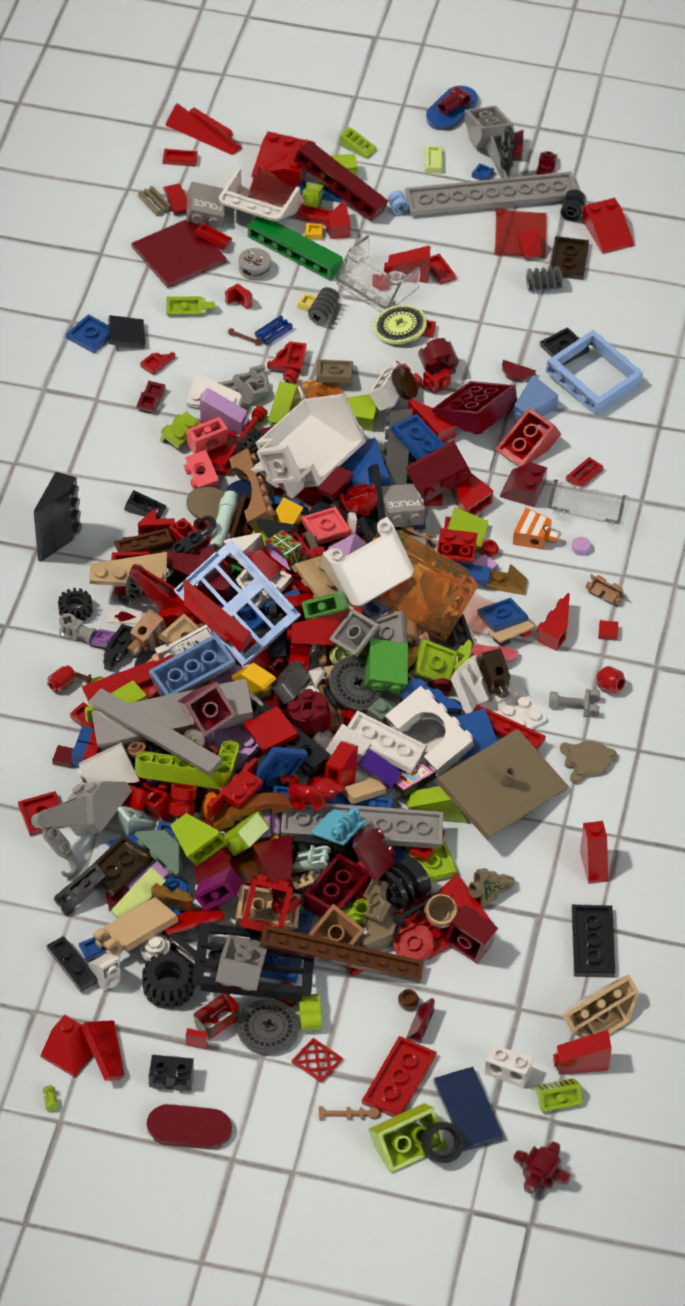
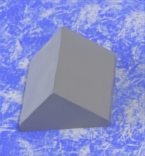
(354, 633)

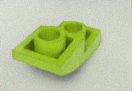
(463, 654)

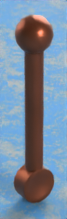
(258, 342)

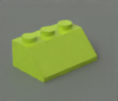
(400, 1137)

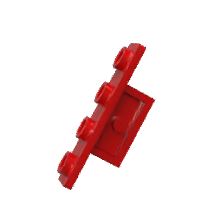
(238, 791)

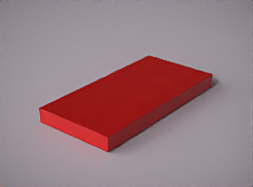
(399, 1077)

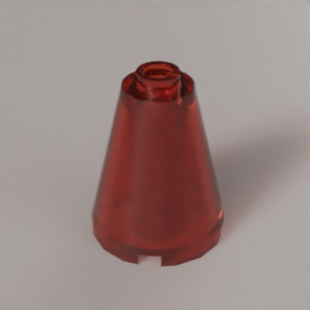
(269, 187)

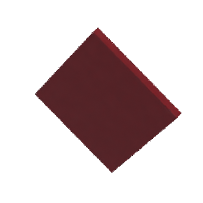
(178, 253)

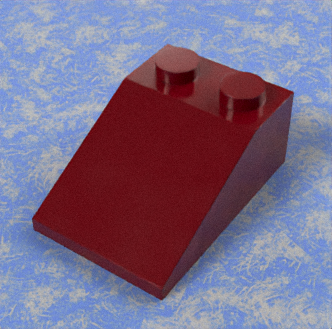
(373, 851)

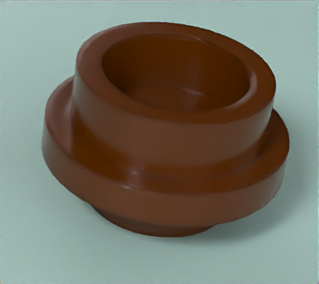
(408, 999)

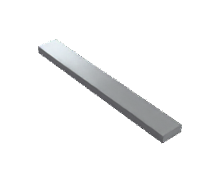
(155, 731)

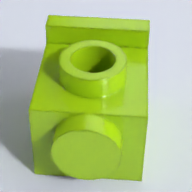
(312, 194)

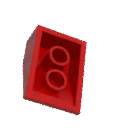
(607, 225)
(528, 438)

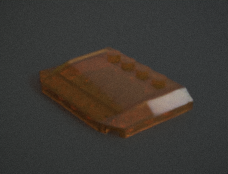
(434, 593)

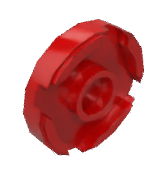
(414, 942)

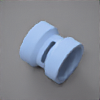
(398, 202)

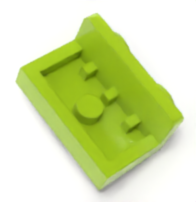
(177, 431)

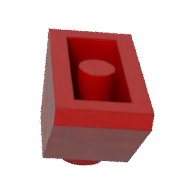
(339, 222)

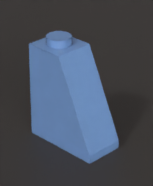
(537, 397)

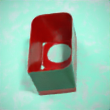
(217, 1005)

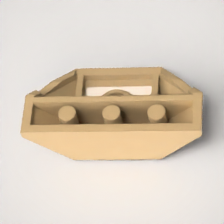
(603, 1009)

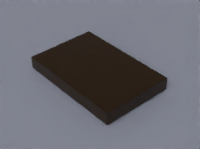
(570, 256)
(122, 864)

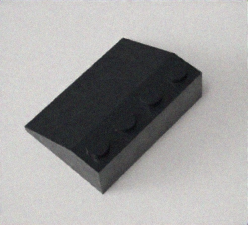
(57, 515)

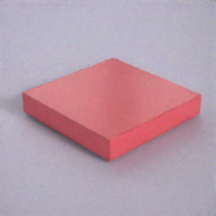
(326, 525)

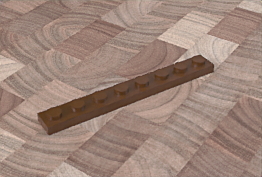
(341, 953)

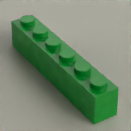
(295, 247)

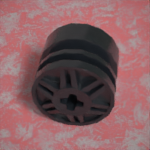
(406, 882)

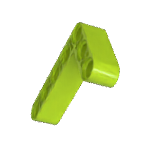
(175, 770)

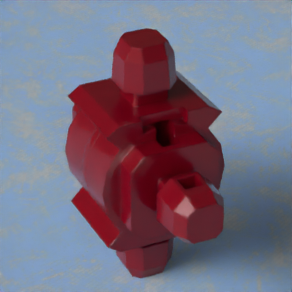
(542, 1167)

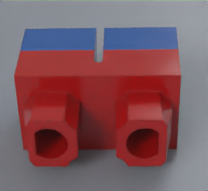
(85, 746)

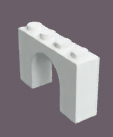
(422, 706)

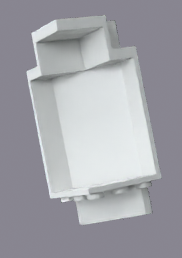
(309, 443)

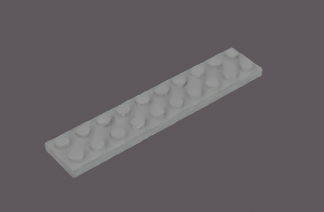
(489, 193)

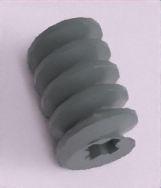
(544, 277)
(323, 305)

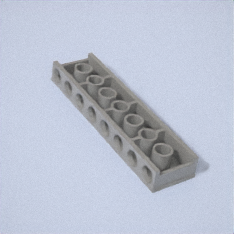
(169, 712)

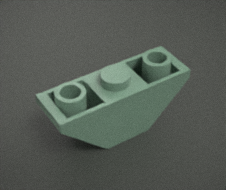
(164, 848)

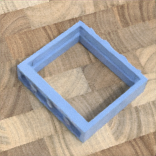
(580, 390)

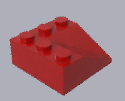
(278, 157)

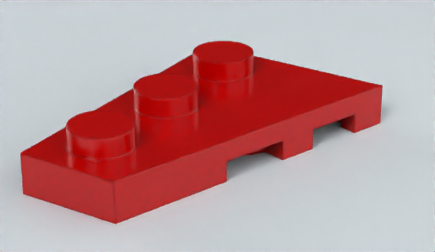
(460, 893)
(105, 1048)

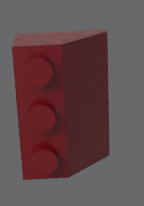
(439, 471)
(334, 886)

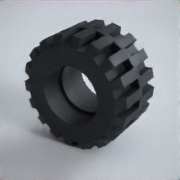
(168, 966)

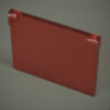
(509, 223)

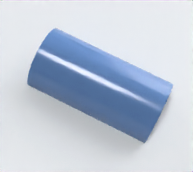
(192, 667)

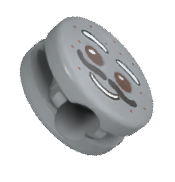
(254, 263)

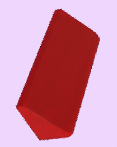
(193, 919)

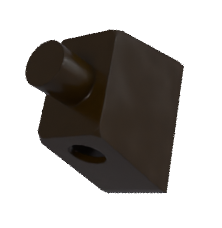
(495, 672)

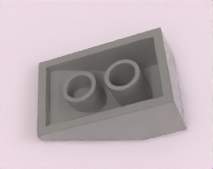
(241, 963)

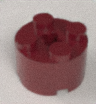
(438, 356)
(310, 712)

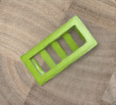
(351, 135)

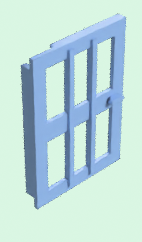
(242, 598)

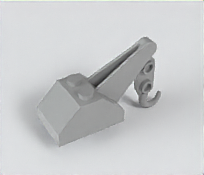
(85, 813)

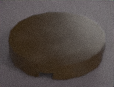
(405, 382)

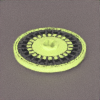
(400, 324)

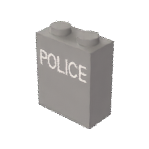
(204, 205)
(403, 505)

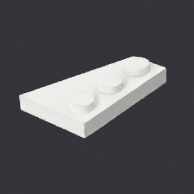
(199, 385)

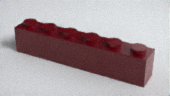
(341, 180)

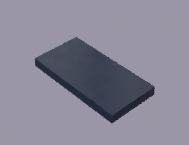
(468, 1107)

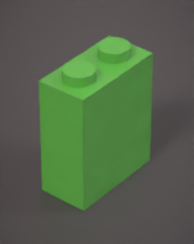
(386, 665)

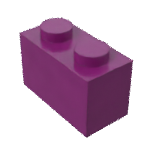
(218, 888)

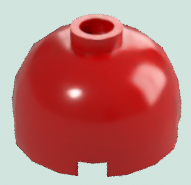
(360, 499)

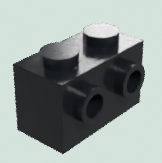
(171, 1073)

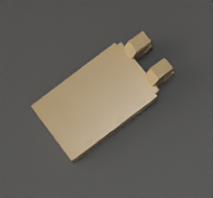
(135, 927)

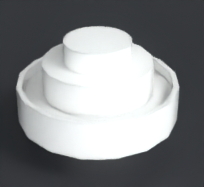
(153, 946)

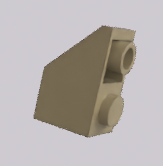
(379, 934)

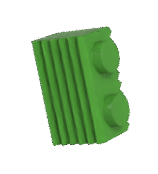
(325, 605)

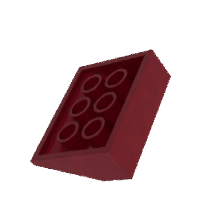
(477, 405)

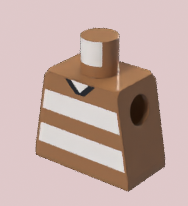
(146, 633)

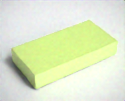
(433, 159)

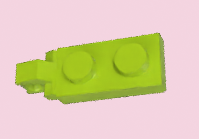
(188, 304)

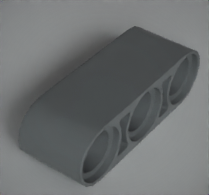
(291, 682)

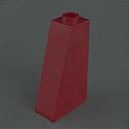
(275, 860)
(216, 863)

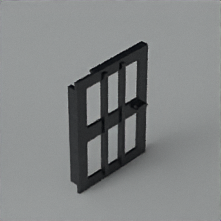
(264, 989)

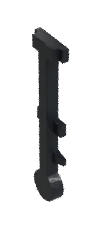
(399, 918)

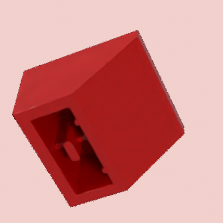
(458, 545)

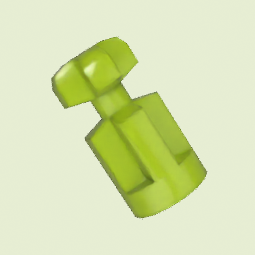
(50, 1100)

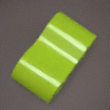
(310, 1013)

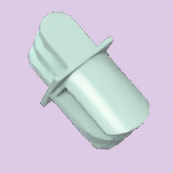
(312, 859)

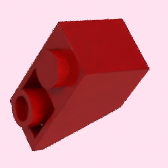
(342, 764)

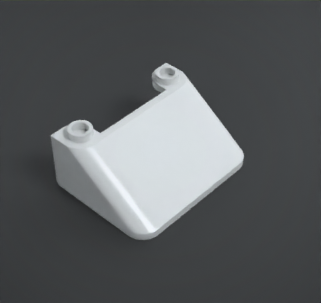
(236, 197)
(371, 568)

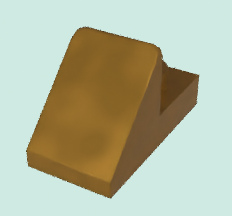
(509, 582)

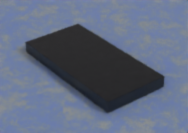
(593, 941)

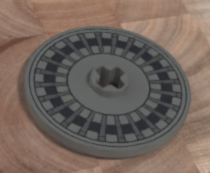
(342, 684)
(269, 1041)

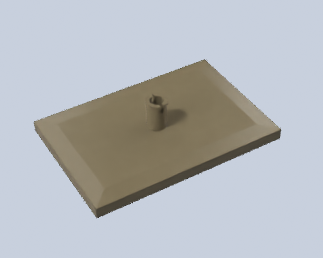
(502, 784)

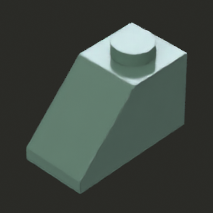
(381, 708)

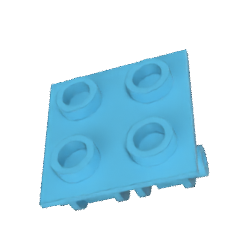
(339, 826)

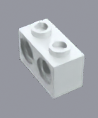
(508, 1066)

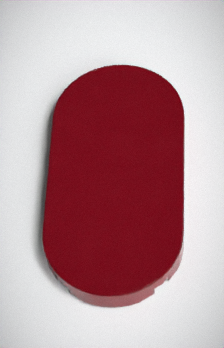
(189, 1126)

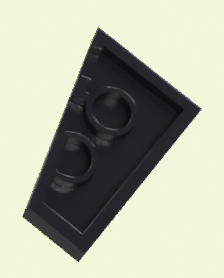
(304, 843)

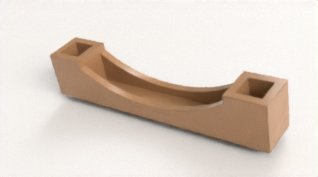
(260, 502)

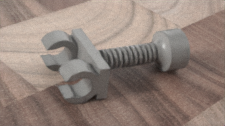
(590, 695)

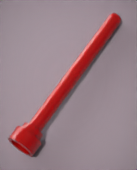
(258, 415)

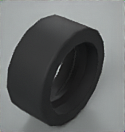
(458, 1142)

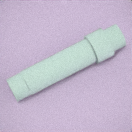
(226, 511)

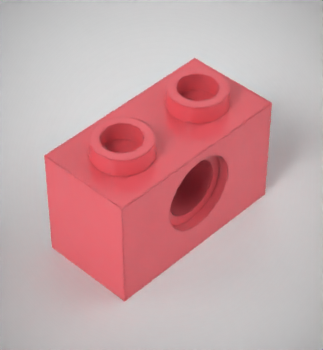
(207, 436)
(201, 463)

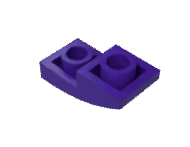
(380, 768)

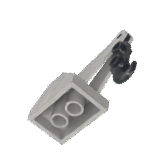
(492, 130)

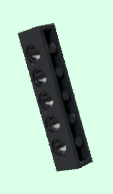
(317, 757)

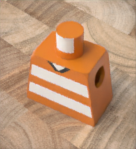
(534, 530)

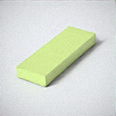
(138, 893)

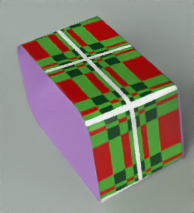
(285, 549)

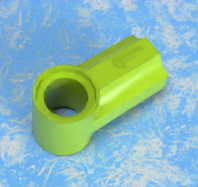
(353, 911)

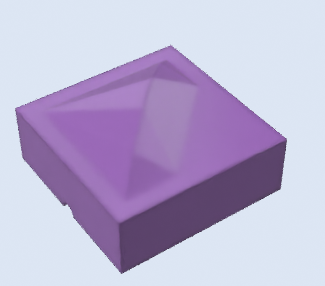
(102, 637)

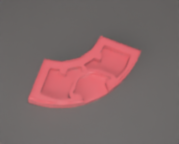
(509, 654)

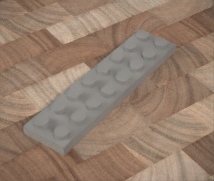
(400, 826)

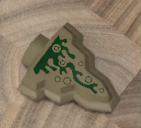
(489, 885)

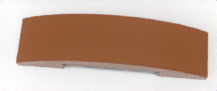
(258, 802)

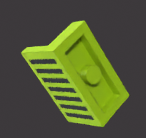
(558, 1094)

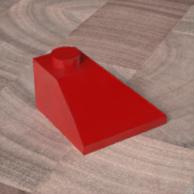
(67, 1047)

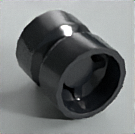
(573, 205)

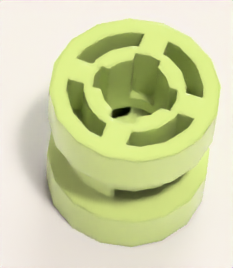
(337, 652)

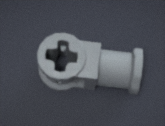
(75, 629)

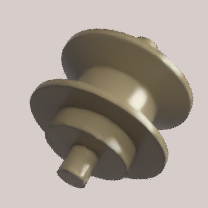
(195, 736)

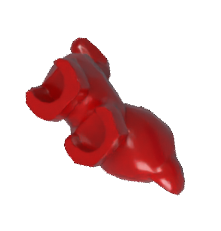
(316, 794)

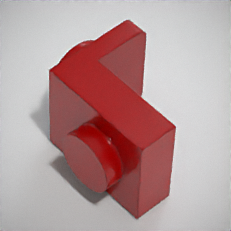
(239, 294)
(437, 382)

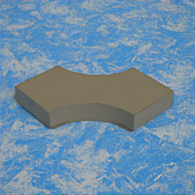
(377, 900)

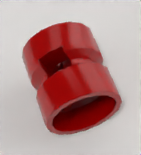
(182, 799)

